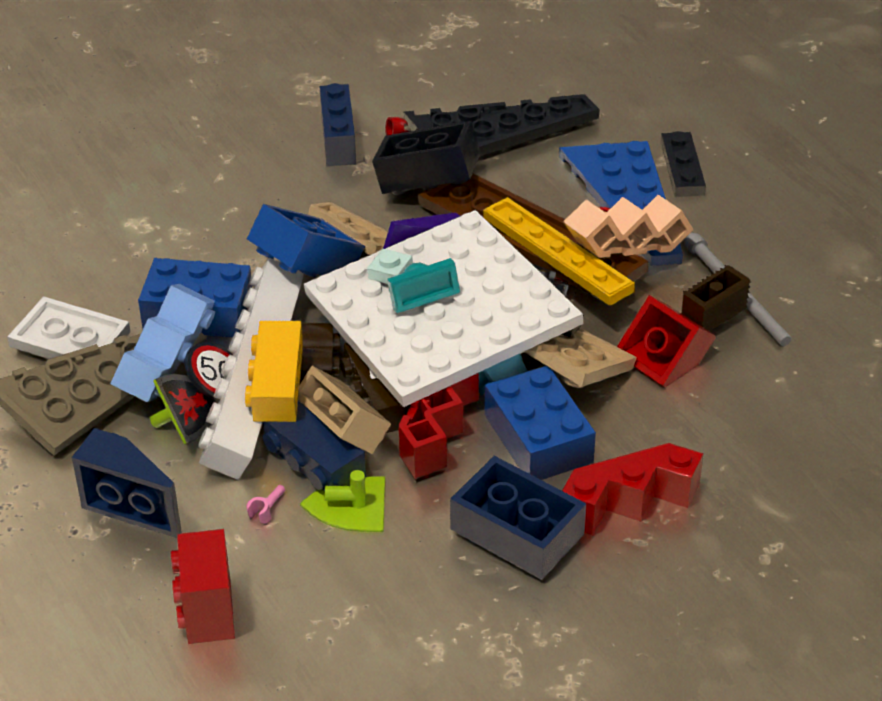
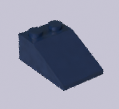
(125, 484)

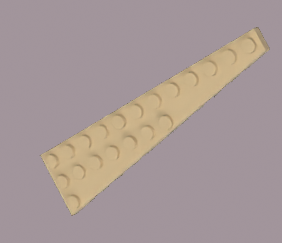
(578, 358)

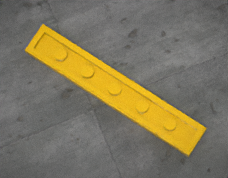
(559, 251)

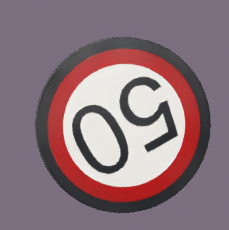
(205, 365)

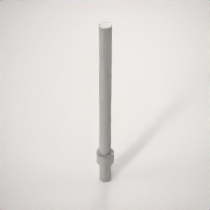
(698, 246)

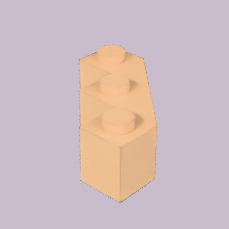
(628, 228)

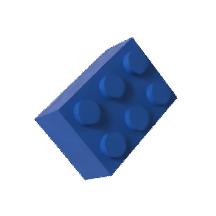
(302, 241)
(218, 281)
(539, 423)

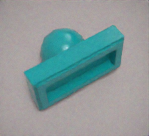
(423, 284)

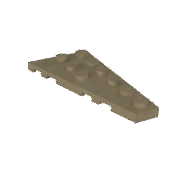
(68, 392)

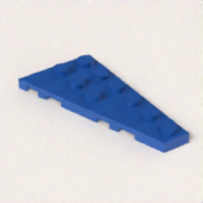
(620, 172)

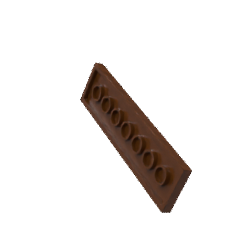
(481, 193)

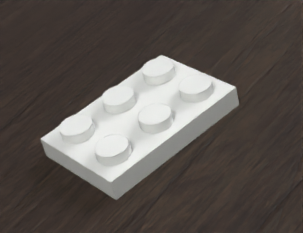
(61, 328)

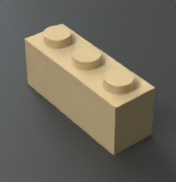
(342, 410)

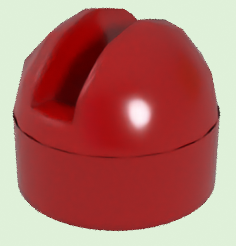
(395, 125)

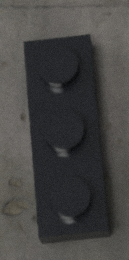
(683, 164)

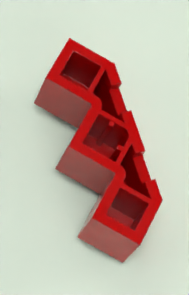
(430, 424)
(632, 480)

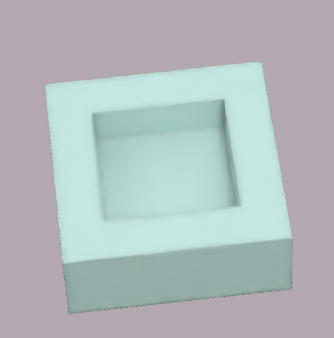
(387, 265)

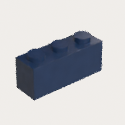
(337, 125)
(314, 449)

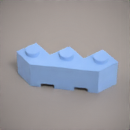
(164, 342)

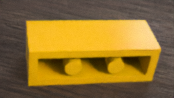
(275, 371)

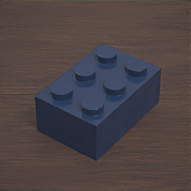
(517, 517)

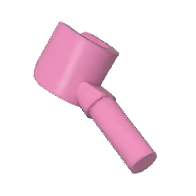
(263, 505)

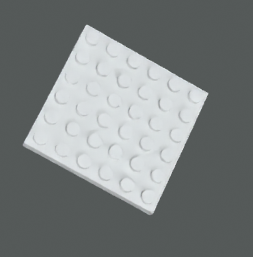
(496, 315)

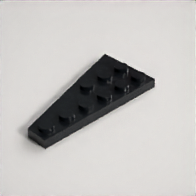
(506, 126)

